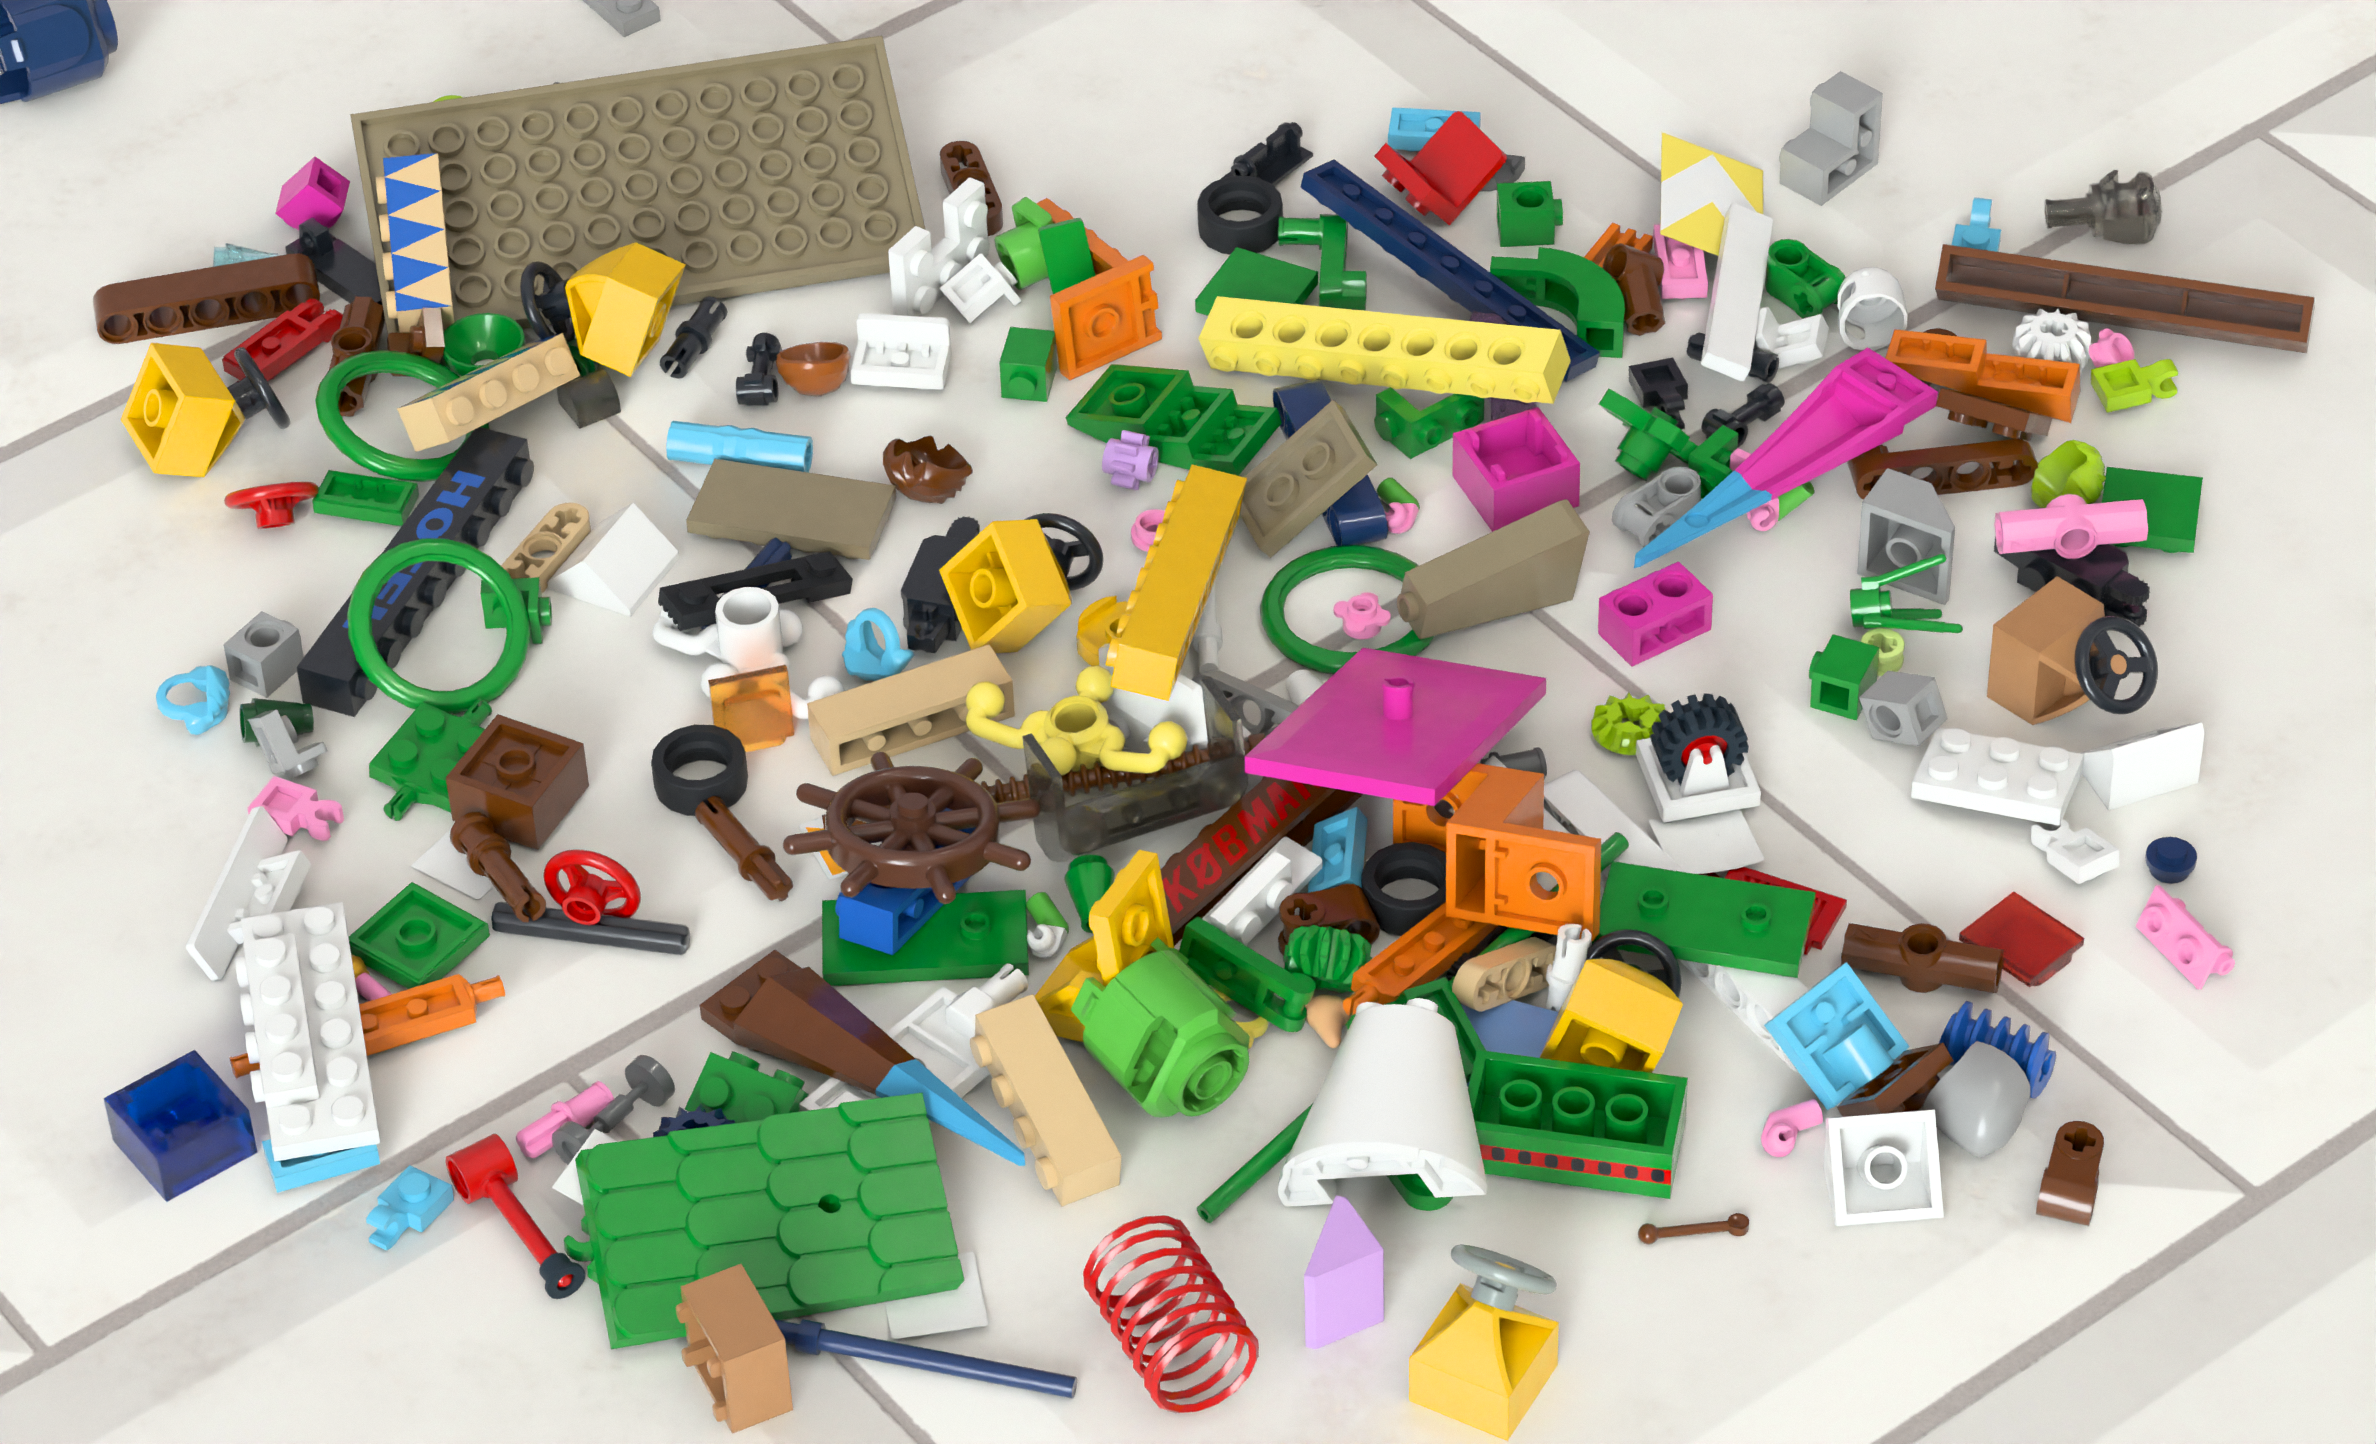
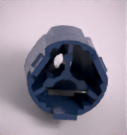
(52, 45)

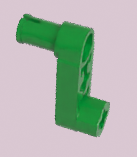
(1330, 231)

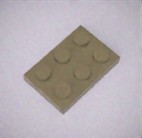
(1304, 478)

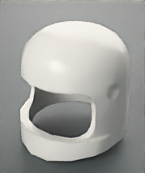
(1875, 303)

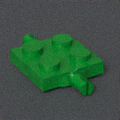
(424, 754)

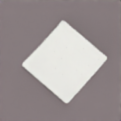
(1708, 842)
(942, 1310)

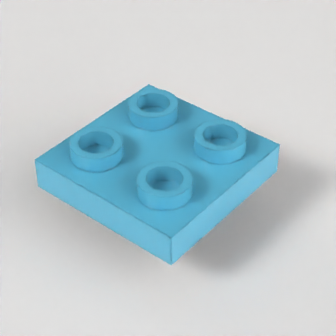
(1837, 1036)

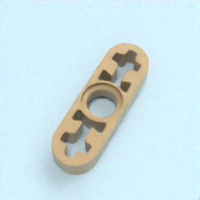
(549, 537)
(1504, 974)

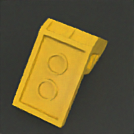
(1123, 928)

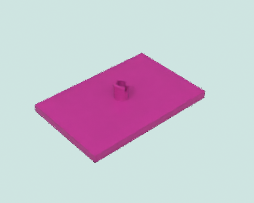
(1396, 726)

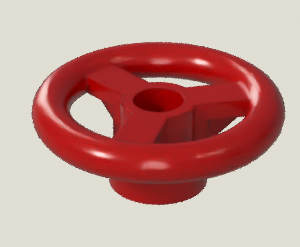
(272, 502)
(588, 892)

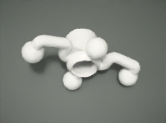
(746, 639)

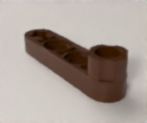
(1945, 461)

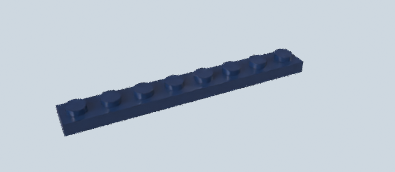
(1434, 257)

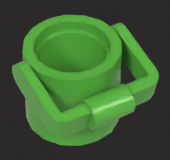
(1021, 246)

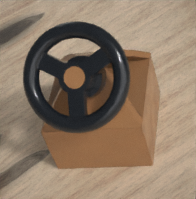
(2058, 656)

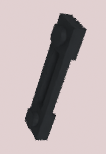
(812, 577)

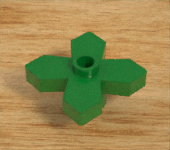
(1648, 436)

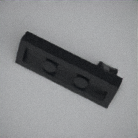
(336, 263)

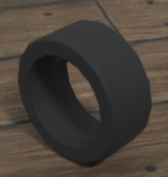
(1239, 194)
(696, 744)
(1403, 862)

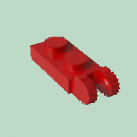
(286, 339)

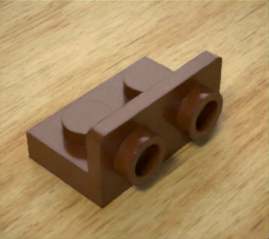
(1901, 1085)

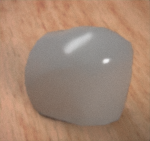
(1980, 1099)

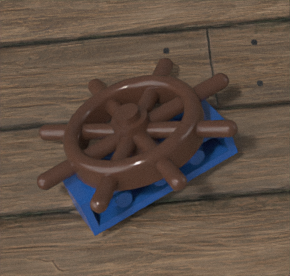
(931, 838)

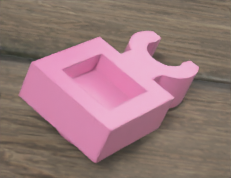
(297, 807)

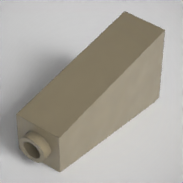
(1498, 575)

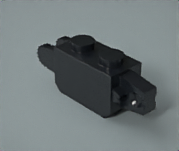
(2099, 574)
(926, 602)

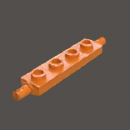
(1415, 958)
(412, 1014)

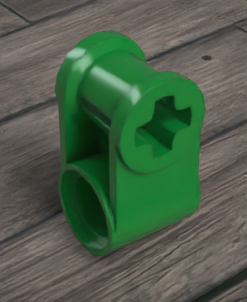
(1800, 277)

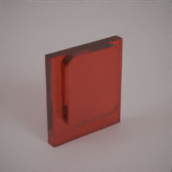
(2031, 939)

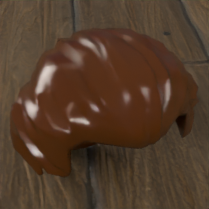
(924, 471)

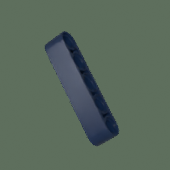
(1358, 514)

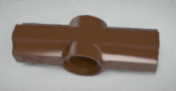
(358, 333)
(1923, 958)

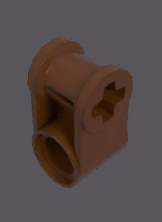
(1334, 907)
(2072, 1174)

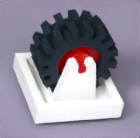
(1698, 760)

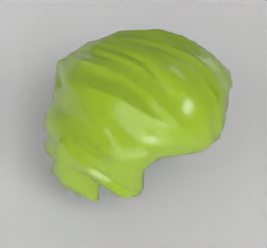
(2069, 469)

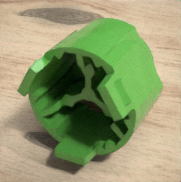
(1164, 1035)

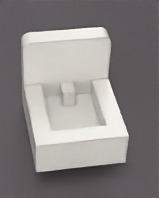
(1793, 342)

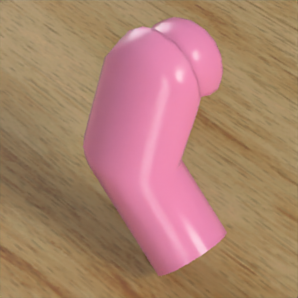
(1783, 1126)

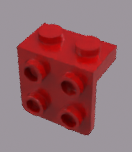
(1446, 169)

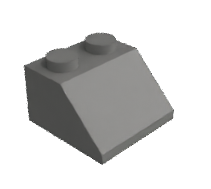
(1904, 525)

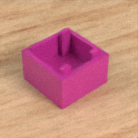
(1514, 467)

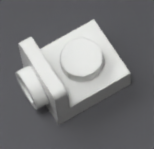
(979, 287)

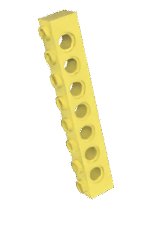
(1385, 349)

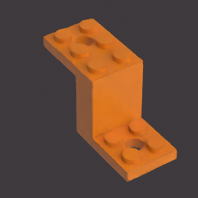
(1498, 848)

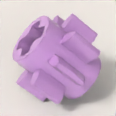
(1130, 460)

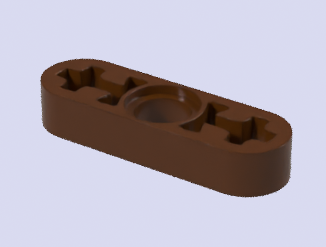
(953, 176)

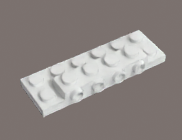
(306, 1031)

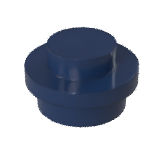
(2170, 859)

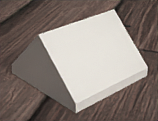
(617, 563)
(2145, 764)
(1883, 1167)

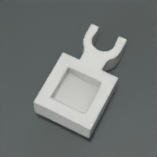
(2076, 854)

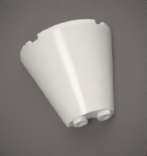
(1389, 1108)

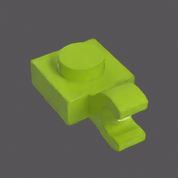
(2128, 385)

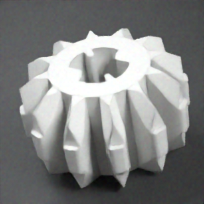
(2053, 338)

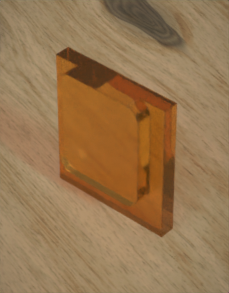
(754, 706)

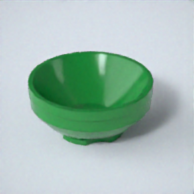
(478, 339)

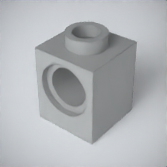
(264, 654)
(1903, 708)

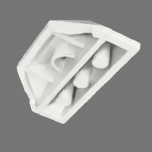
(1139, 713)

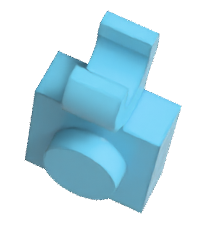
(1978, 234)
(408, 1201)

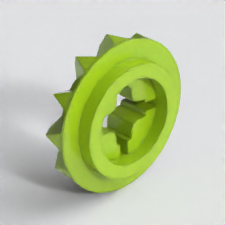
(1620, 736)

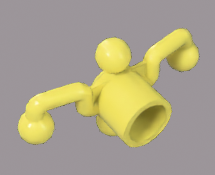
(1075, 728)

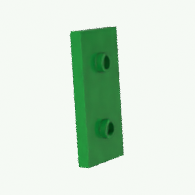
(1709, 917)
(959, 941)

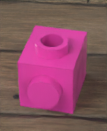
(314, 193)

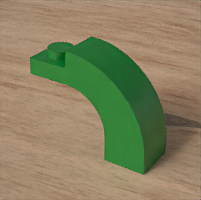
(1573, 288)

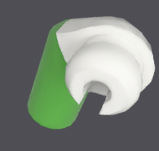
(1050, 928)

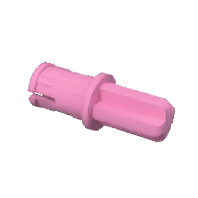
(580, 1109)

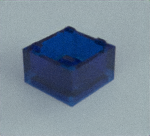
(180, 1125)

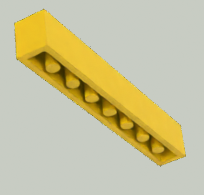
(1175, 582)

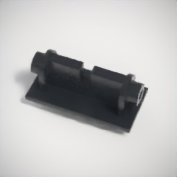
(1276, 158)

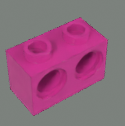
(1655, 613)

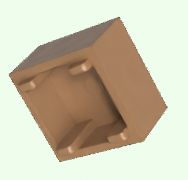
(735, 1348)

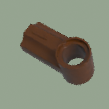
(1638, 278)

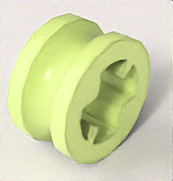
(1890, 646)

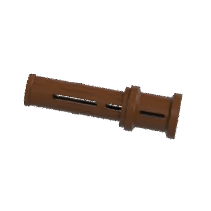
(491, 857)

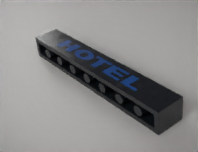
(459, 507)

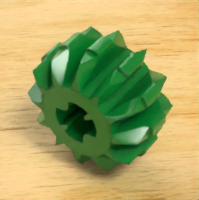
(1326, 956)

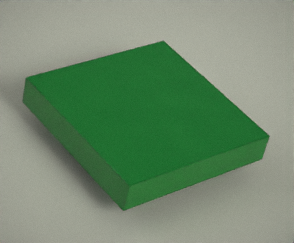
(1257, 278)
(2170, 504)

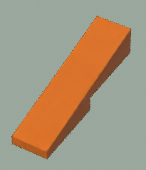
(1965, 366)

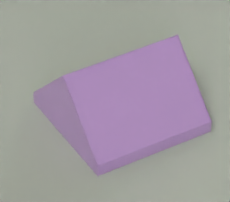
(1343, 1278)

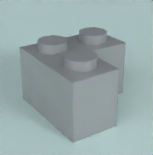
(1839, 142)

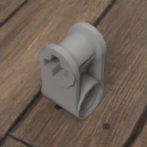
(1658, 503)

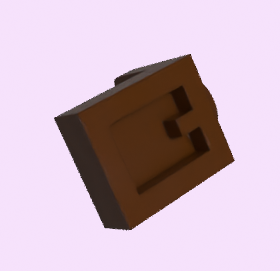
(423, 340)

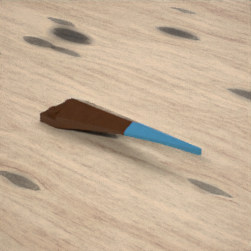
(809, 1023)

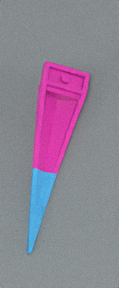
(1845, 416)

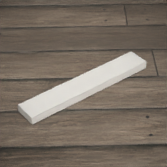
(1737, 292)

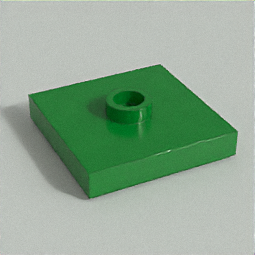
(417, 937)

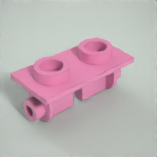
(2183, 938)

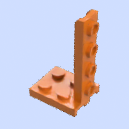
(1105, 313)

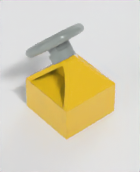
(1483, 1352)

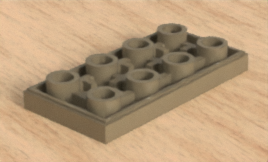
(793, 506)

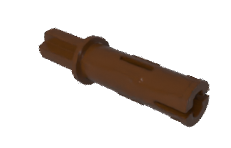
(754, 860)

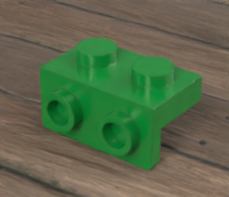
(743, 1090)

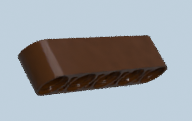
(204, 298)

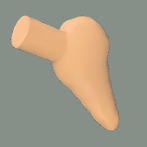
(1327, 1018)

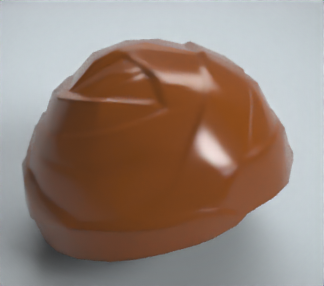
(814, 367)

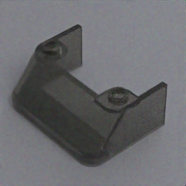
(1144, 807)

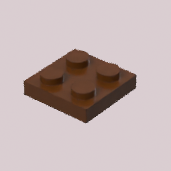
(1979, 411)

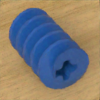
(2033, 1058)

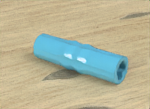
(748, 445)

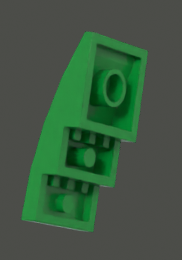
(1182, 419)

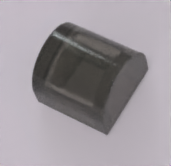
(589, 398)

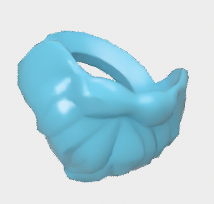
(863, 654)
(200, 715)

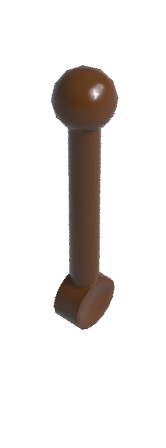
(1736, 1225)

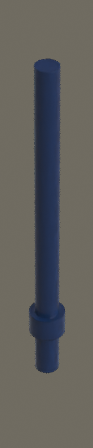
(813, 1338)

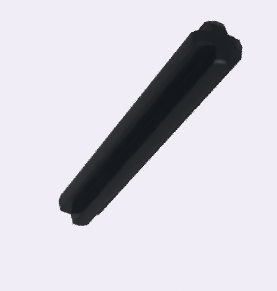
(609, 931)

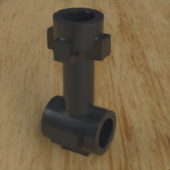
(759, 386)
(1761, 403)

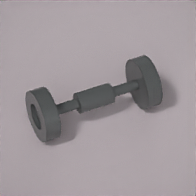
(647, 1080)

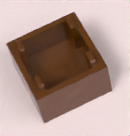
(519, 780)

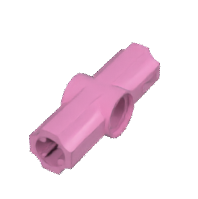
(2071, 526)

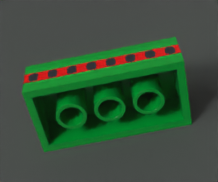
(1578, 1123)

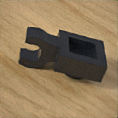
(1660, 385)

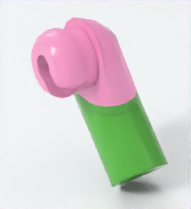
(1402, 506)
(1766, 515)

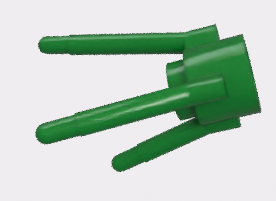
(1874, 608)

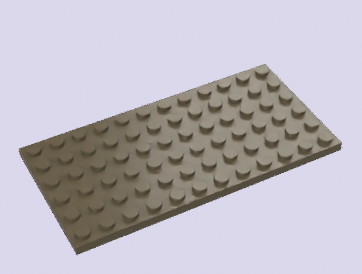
(733, 165)

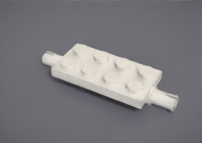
(938, 1038)

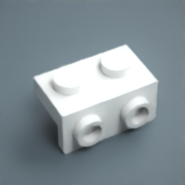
(901, 351)

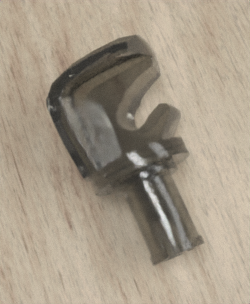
(2112, 209)

